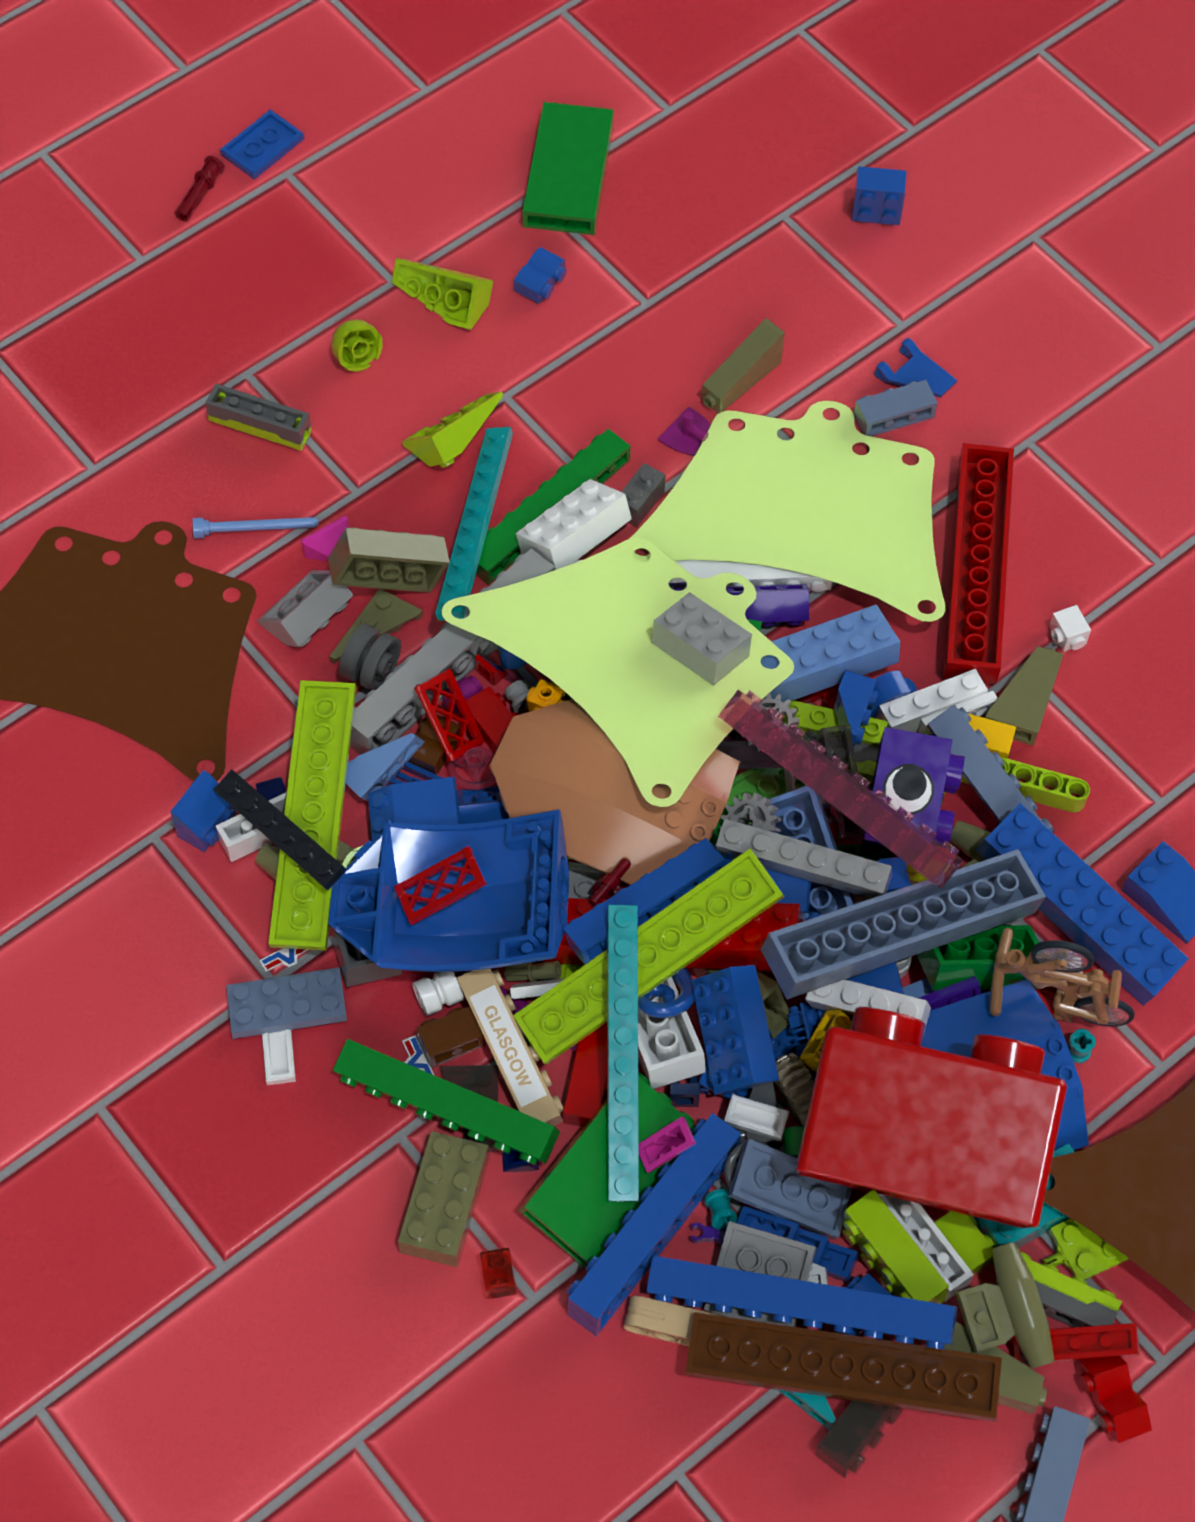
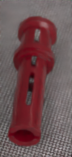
(203, 181)

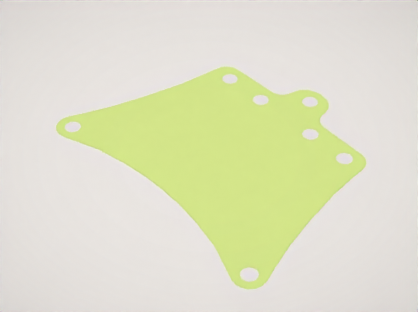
(807, 506)
(594, 637)

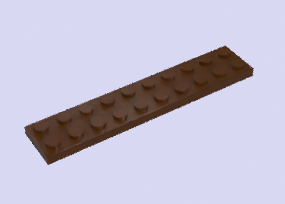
(844, 1366)

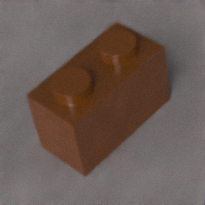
(450, 1036)

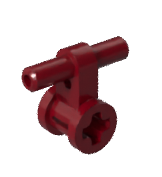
(609, 883)

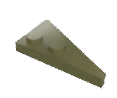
(382, 612)

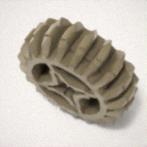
(795, 1086)

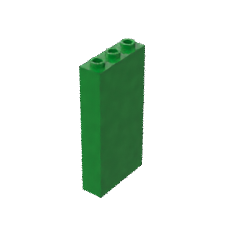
(568, 168)
(572, 1195)

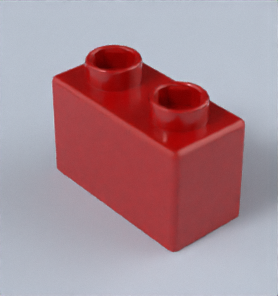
(933, 1122)

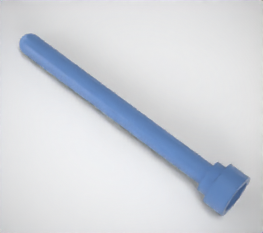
(204, 527)

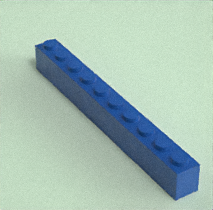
(802, 1300)

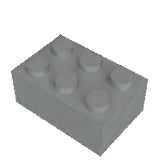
(701, 638)

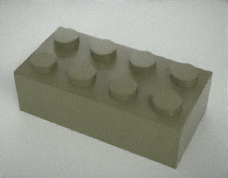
(388, 560)
(444, 1199)

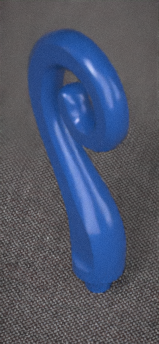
(670, 1006)

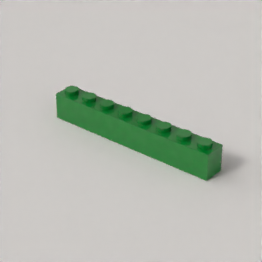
(596, 462)
(446, 1101)

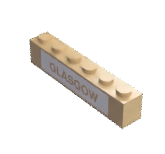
(508, 1046)

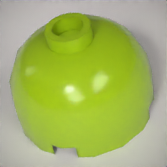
(356, 344)

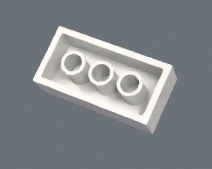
(575, 524)
(668, 1046)

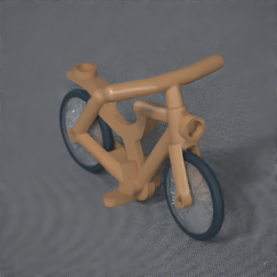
(1053, 964)

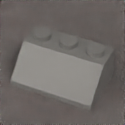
(305, 608)

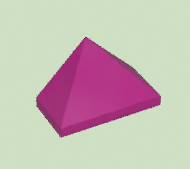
(321, 543)
(665, 1144)

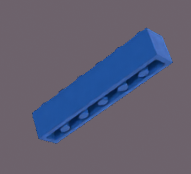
(651, 893)

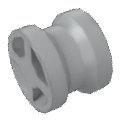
(517, 693)

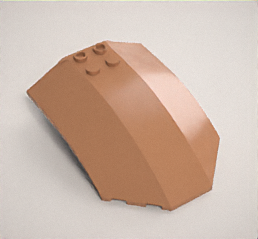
(569, 764)

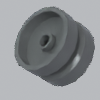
(369, 657)

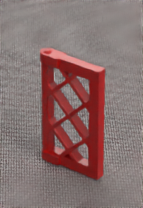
(466, 720)
(434, 904)

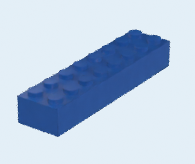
(1088, 906)
(651, 1225)

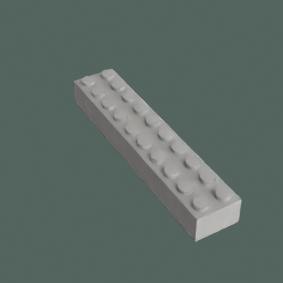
(395, 705)

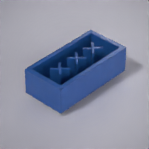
(735, 1029)

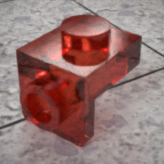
(498, 1273)

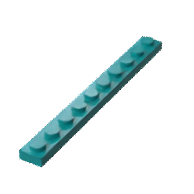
(475, 519)
(622, 1054)

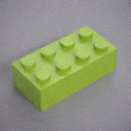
(892, 1251)

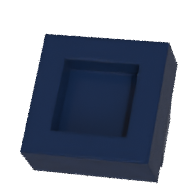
(685, 1094)

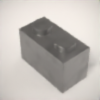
(643, 492)

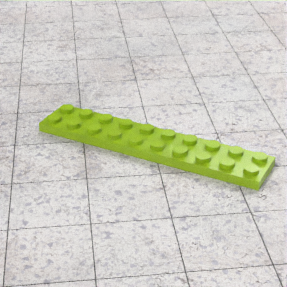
(316, 807)
(664, 948)

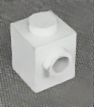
(1069, 629)

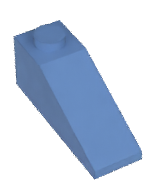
(380, 765)

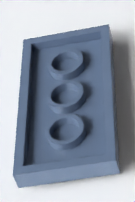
(286, 1003)
(769, 1182)

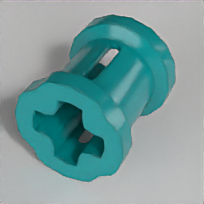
(1087, 1042)
(720, 1208)

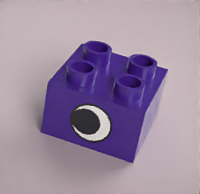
(915, 774)

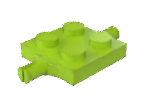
(1082, 1250)

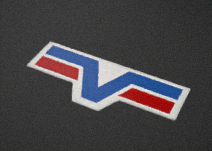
(283, 956)
(416, 1054)

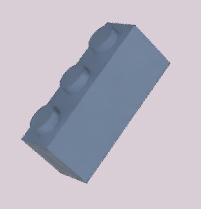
(895, 408)

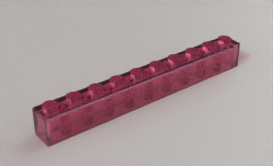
(841, 789)

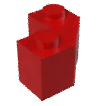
(1118, 1405)

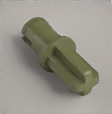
(533, 971)

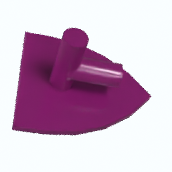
(686, 432)

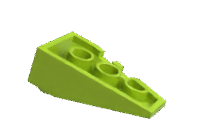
(450, 293)
(450, 437)

